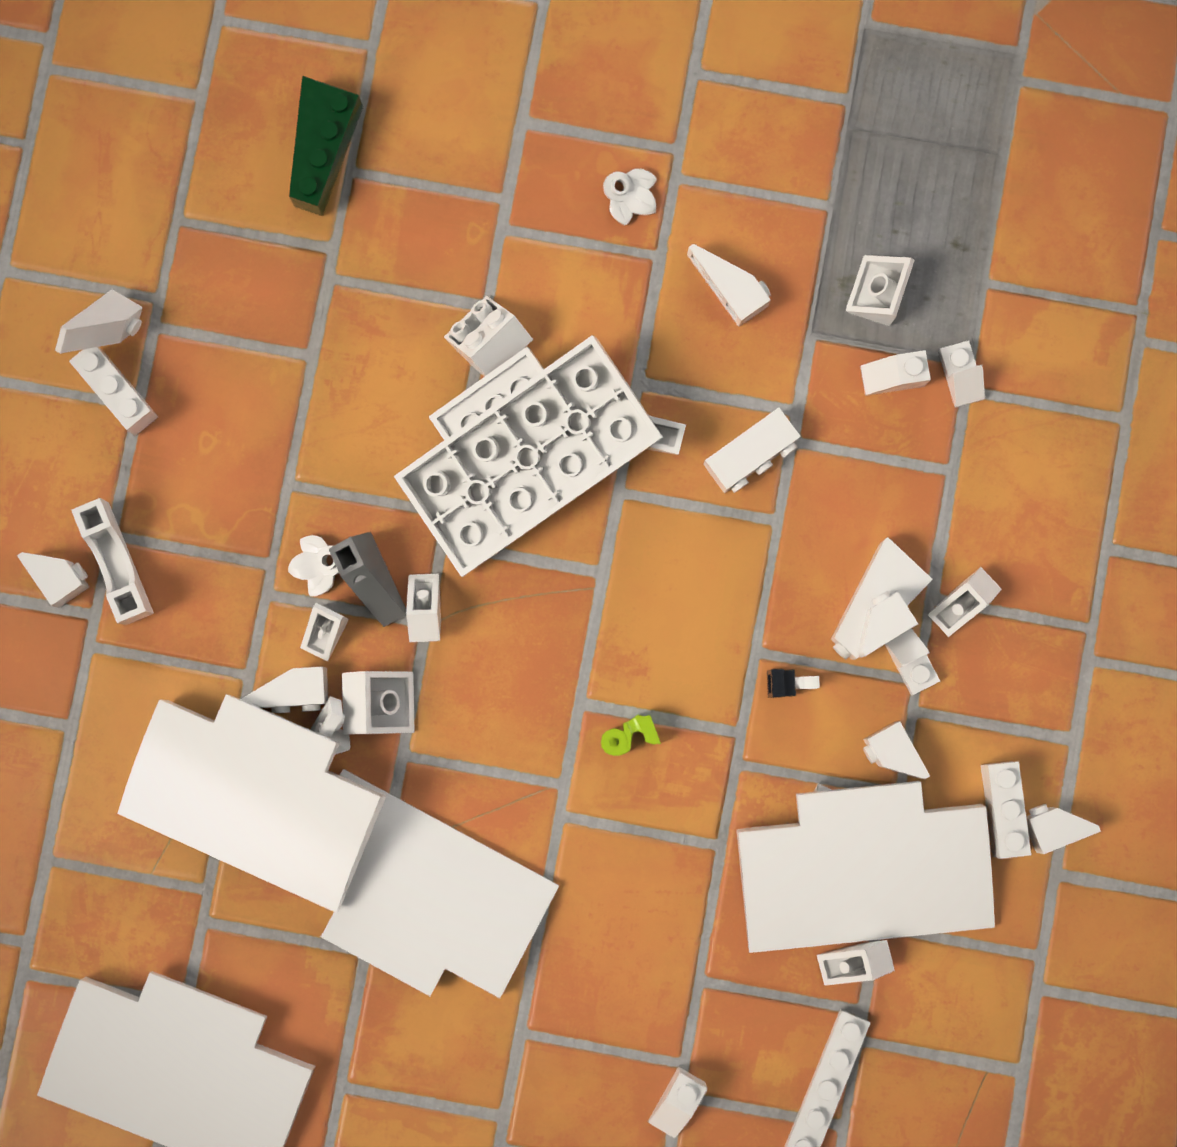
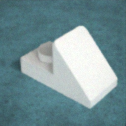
(962, 374)
(912, 661)
(330, 723)

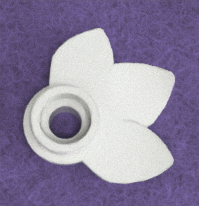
(634, 197)
(312, 565)

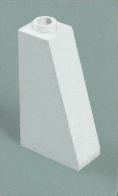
(887, 571)

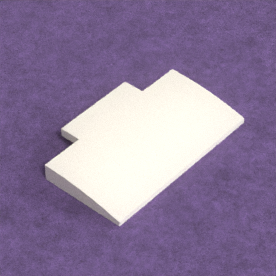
(524, 449)
(253, 796)
(865, 870)
(437, 902)
(174, 1067)

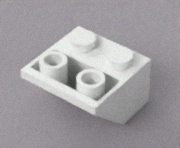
(488, 336)

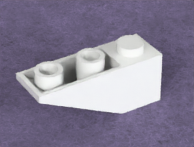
(293, 688)

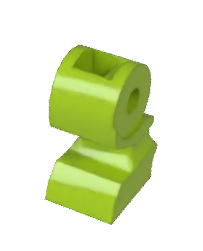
(618, 742)

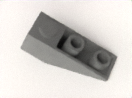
(368, 576)

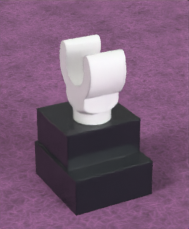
(784, 683)

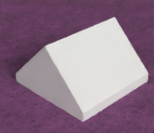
(880, 288)

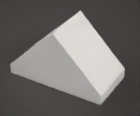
(323, 631)

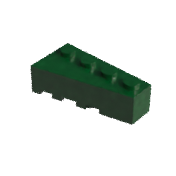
(321, 141)

